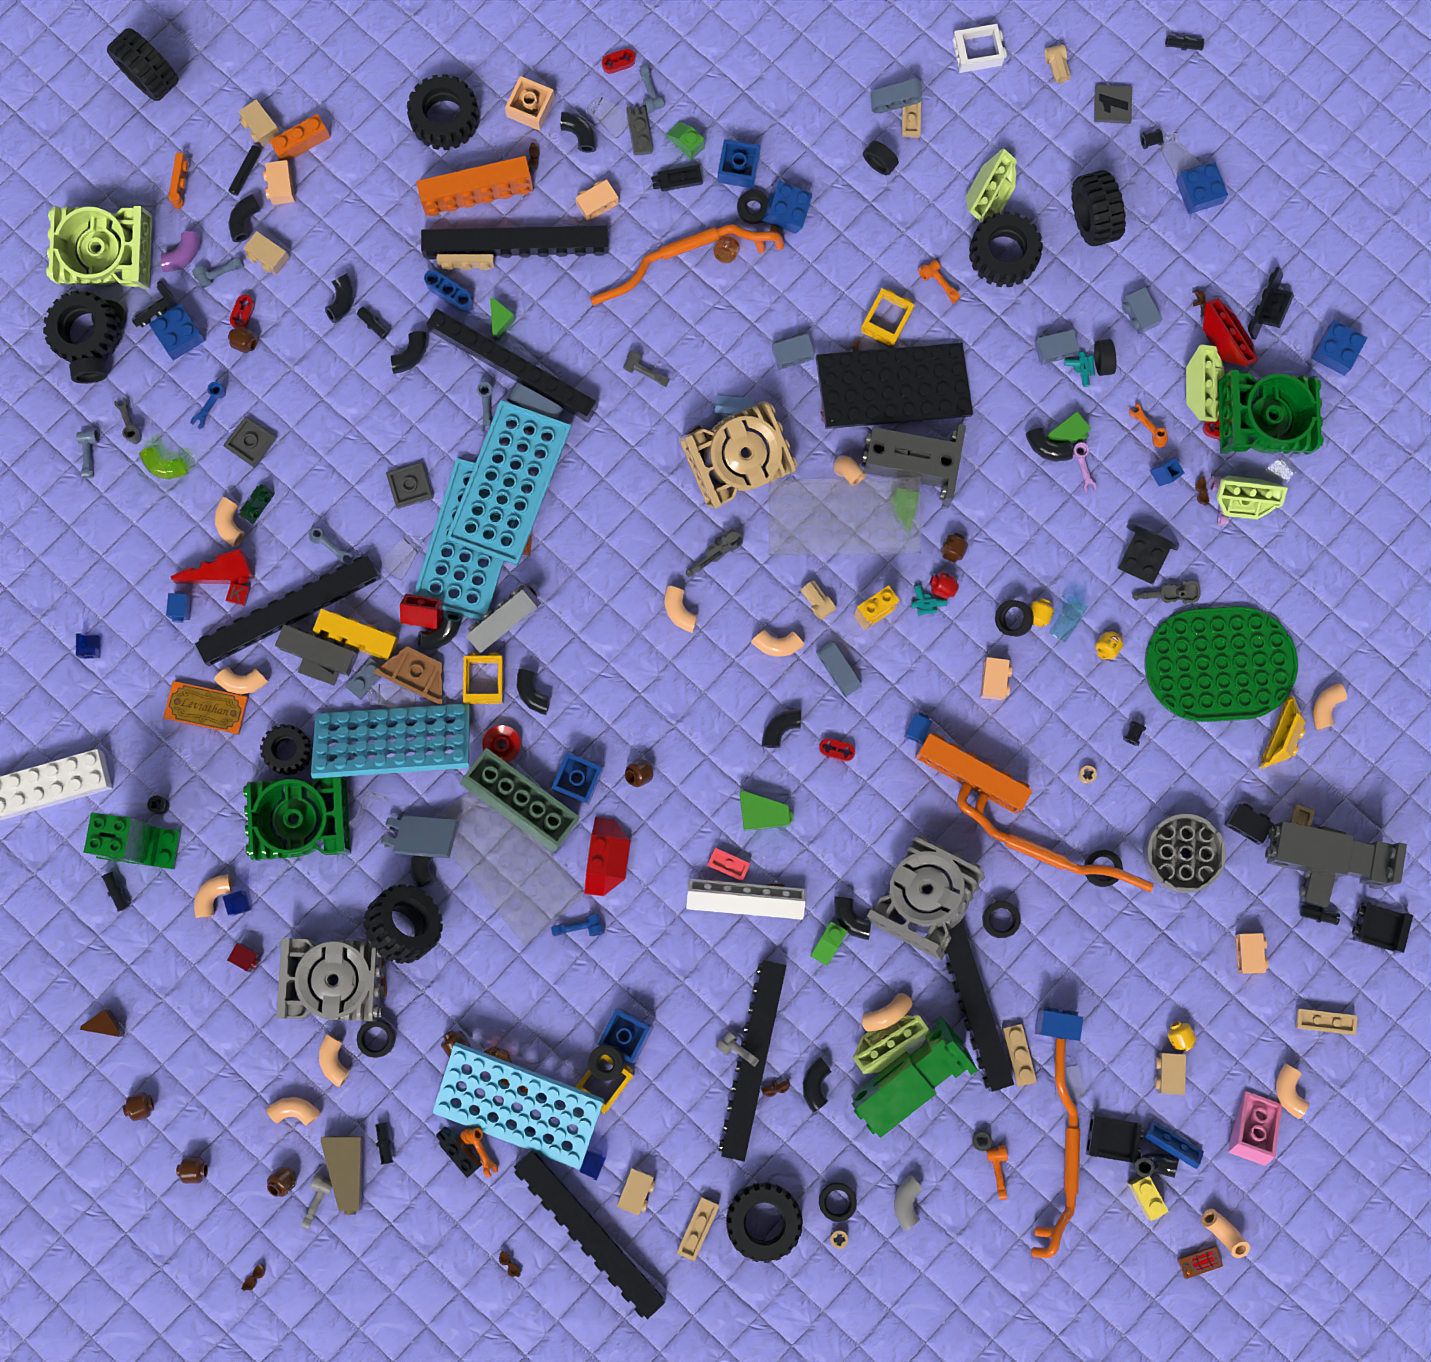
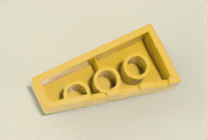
(356, 635)

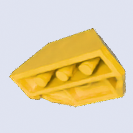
(1285, 734)

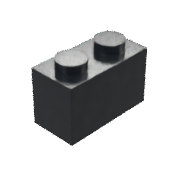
(1249, 823)

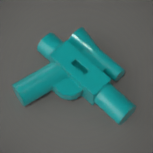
(1083, 366)
(925, 603)

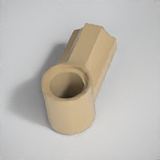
(1056, 58)
(821, 604)

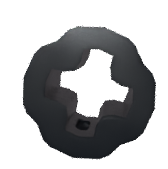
(1151, 138)
(1134, 733)
(152, 806)

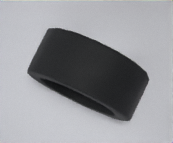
(880, 157)
(1105, 357)
(88, 370)
(1001, 614)
(1108, 854)
(1015, 914)
(361, 1038)
(852, 1202)

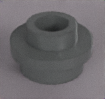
(982, 1134)

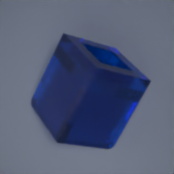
(88, 646)
(237, 903)
(592, 1164)

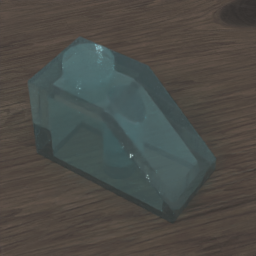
(1068, 619)

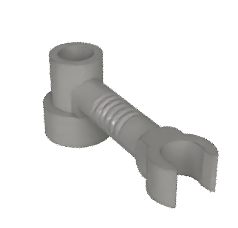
(729, 1044)
(321, 1186)

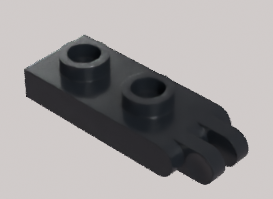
(678, 178)
(458, 1151)

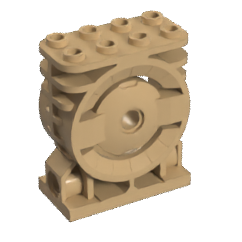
(758, 417)

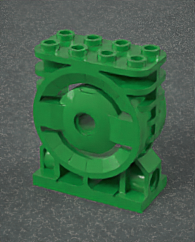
(1280, 395)
(265, 795)

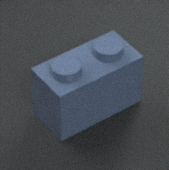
(1141, 311)
(1056, 346)
(792, 351)

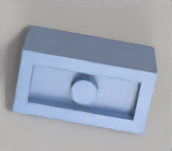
(729, 406)

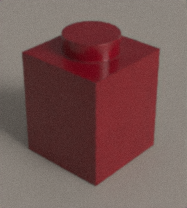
(244, 957)

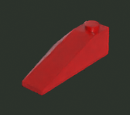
(229, 568)

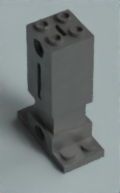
(1335, 855)

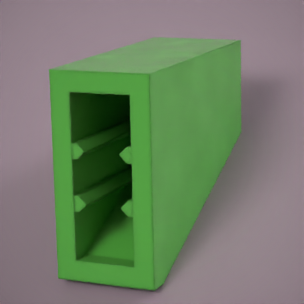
(763, 813)

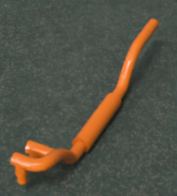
(687, 244)
(1037, 851)
(1072, 1158)

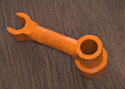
(931, 270)
(1157, 440)
(474, 1136)
(998, 1155)

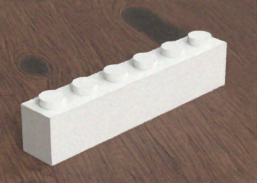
(746, 899)

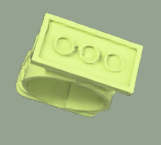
(111, 264)

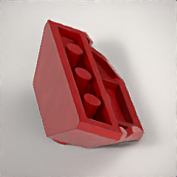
(1227, 334)
(606, 857)

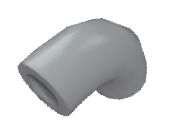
(904, 1203)

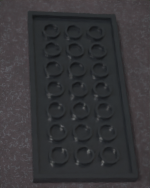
(893, 385)

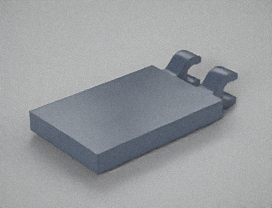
(421, 836)

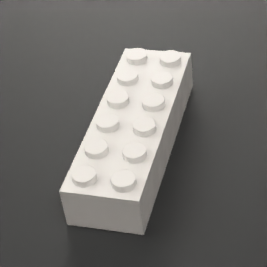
(53, 783)

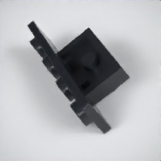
(1273, 305)

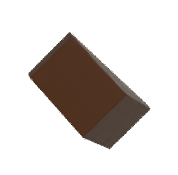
(104, 1024)

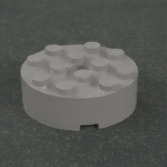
(1164, 857)

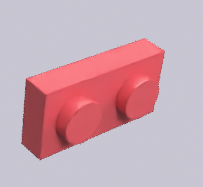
(728, 864)

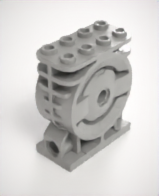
(915, 879)
(360, 1007)

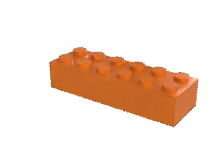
(475, 186)
(980, 776)

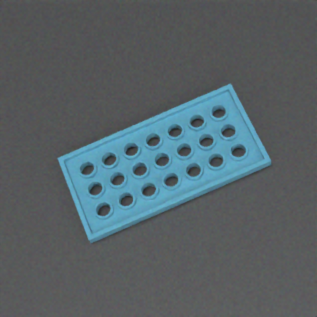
(532, 500)
(438, 542)
(400, 747)
(535, 1084)

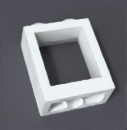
(966, 64)

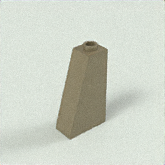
(345, 1170)

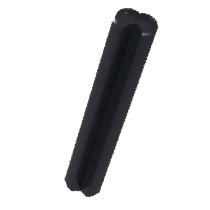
(245, 170)

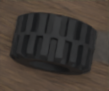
(273, 739)

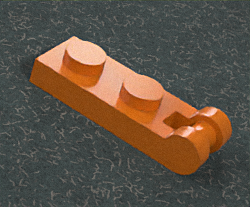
(178, 180)

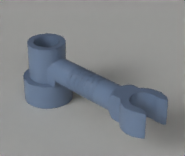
(653, 102)
(204, 277)
(486, 403)
(87, 438)
(325, 541)

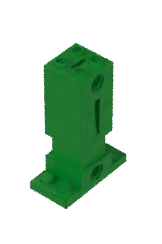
(131, 841)
(912, 1079)

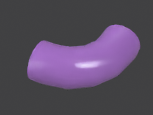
(183, 254)

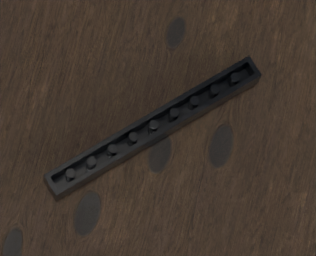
(516, 241)
(511, 365)
(287, 610)
(976, 1010)
(757, 1043)
(590, 1234)

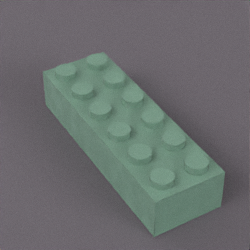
(519, 800)

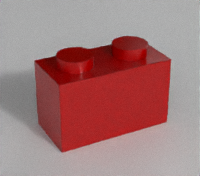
(421, 611)

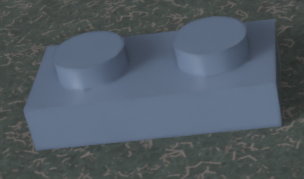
(364, 679)

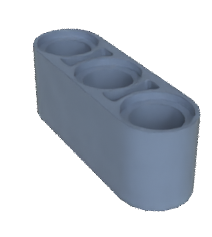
(896, 96)
(532, 401)
(838, 668)

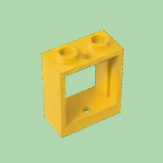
(880, 334)
(873, 611)
(475, 658)
(626, 1071)

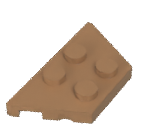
(415, 673)

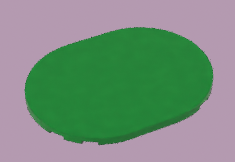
(1221, 664)

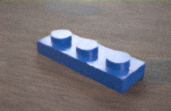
(1174, 1144)

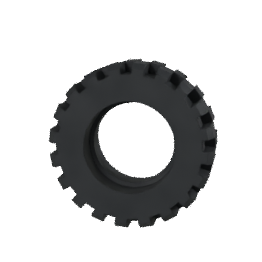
(142, 64)
(439, 90)
(1098, 208)
(1016, 229)
(67, 311)
(388, 938)
(764, 1250)

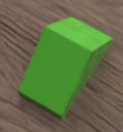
(501, 318)

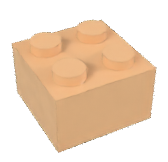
(530, 103)

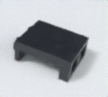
(1382, 927)
(1114, 1139)

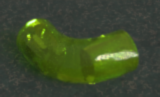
(161, 468)

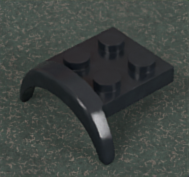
(157, 308)
(1145, 554)

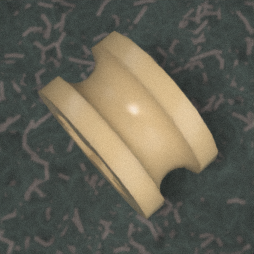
(1093, 776)
(834, 1235)

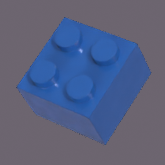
(738, 163)
(1201, 188)
(787, 207)
(176, 332)
(1339, 348)
(577, 778)
(1059, 1025)
(627, 1034)

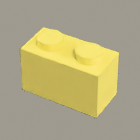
(1148, 1197)

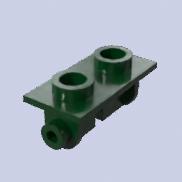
(261, 497)

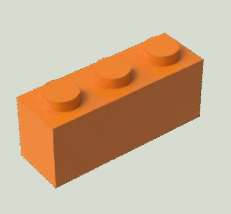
(299, 138)

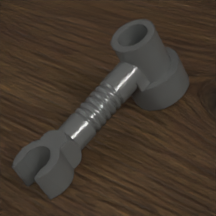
(633, 363)
(129, 432)

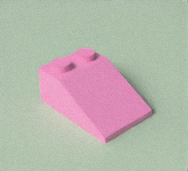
(1256, 1129)

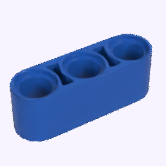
(444, 283)

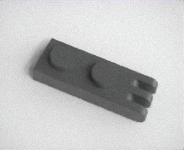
(639, 131)

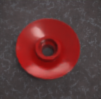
(502, 734)

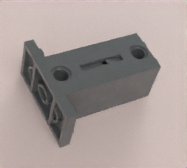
(915, 456)

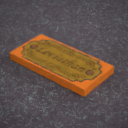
(206, 707)

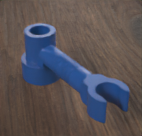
(212, 389)
(593, 925)

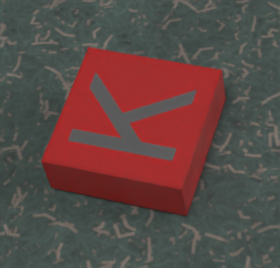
(237, 594)

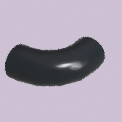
(581, 128)
(239, 218)
(344, 298)
(413, 353)
(1047, 449)
(442, 635)
(529, 694)
(778, 726)
(421, 870)
(849, 920)
(813, 1084)
(1156, 1164)

